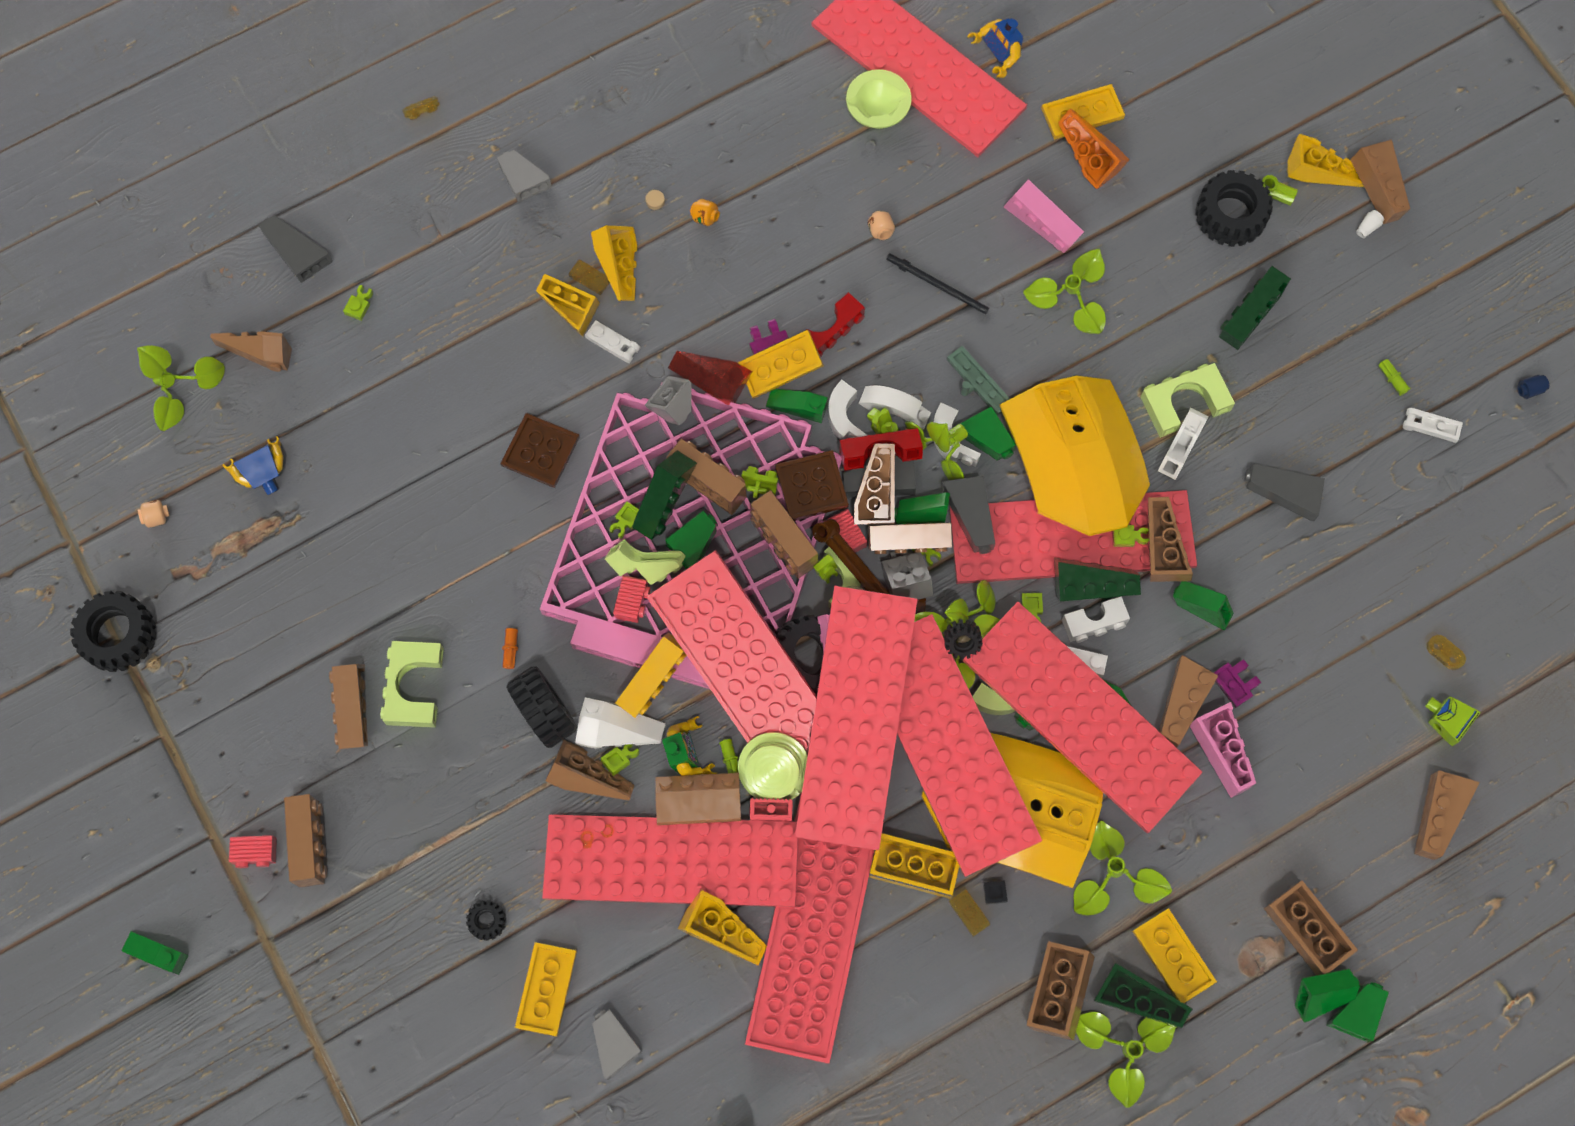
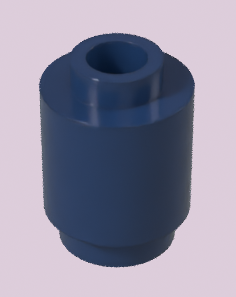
(1533, 386)

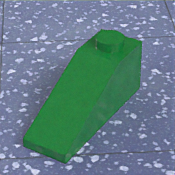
(798, 403)
(154, 953)

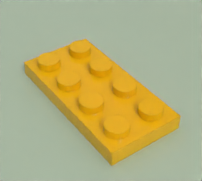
(1095, 106)
(782, 363)
(1174, 956)
(545, 989)

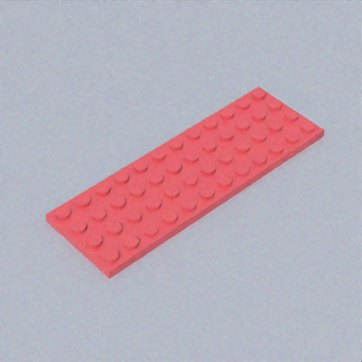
(940, 78)
(1030, 542)
(736, 651)
(1083, 717)
(856, 718)
(959, 758)
(671, 863)
(811, 952)

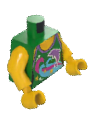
(681, 751)

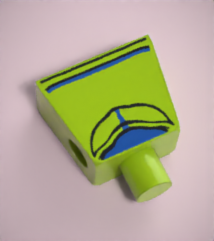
(1451, 718)

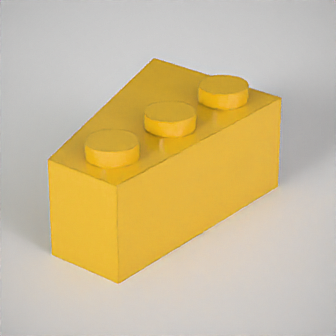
(569, 302)

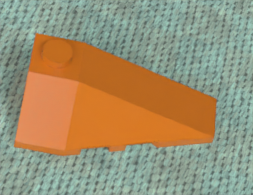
(1094, 152)

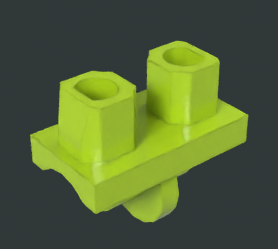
(881, 421)
(760, 483)

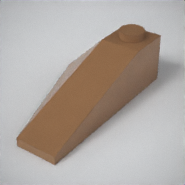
(264, 348)
(877, 490)
(580, 773)

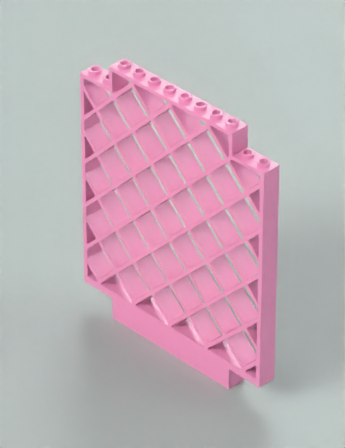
(630, 645)

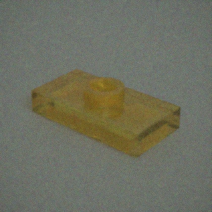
(589, 277)
(969, 913)

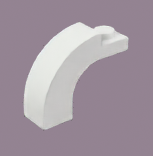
(839, 402)
(896, 402)
(948, 415)
(1183, 443)

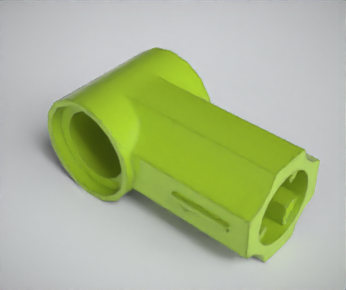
(1279, 190)

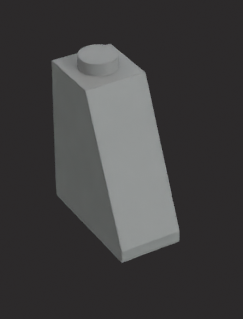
(522, 175)
(613, 1043)

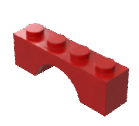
(848, 312)
(857, 450)

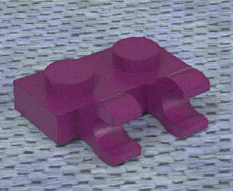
(763, 343)
(1232, 684)

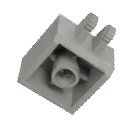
(907, 576)

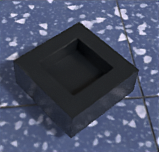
(995, 892)

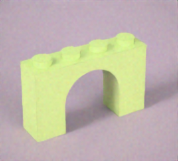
(1204, 380)
(403, 658)

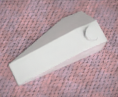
(611, 725)

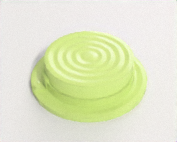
(878, 98)
(773, 766)

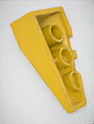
(1317, 164)
(616, 251)
(716, 924)

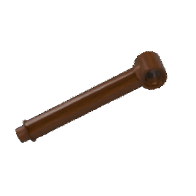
(847, 555)

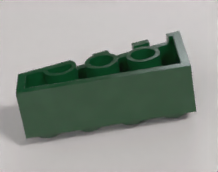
(1254, 307)
(663, 494)
(1092, 581)
(1135, 995)

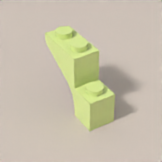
(651, 565)

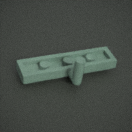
(977, 379)

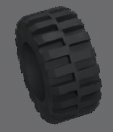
(1239, 187)
(95, 614)
(789, 636)
(541, 707)

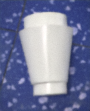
(1370, 223)

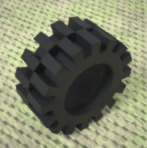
(963, 629)
(495, 929)

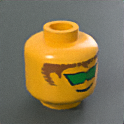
(704, 212)

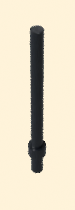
(905, 265)

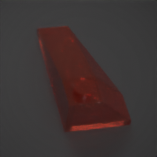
(715, 376)

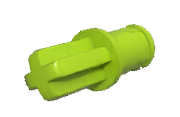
(1394, 377)
(730, 758)

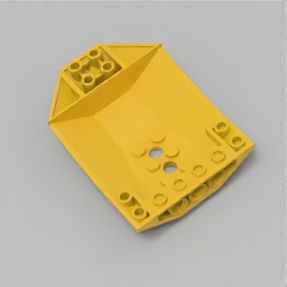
(1083, 477)
(1054, 782)

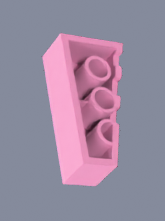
(1043, 216)
(1224, 748)

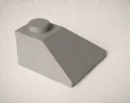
(672, 400)

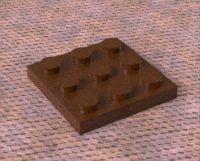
(540, 450)
(811, 485)

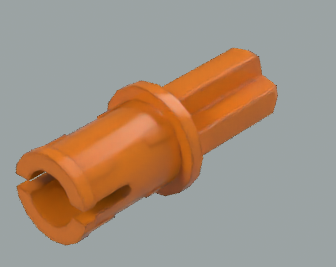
(510, 648)

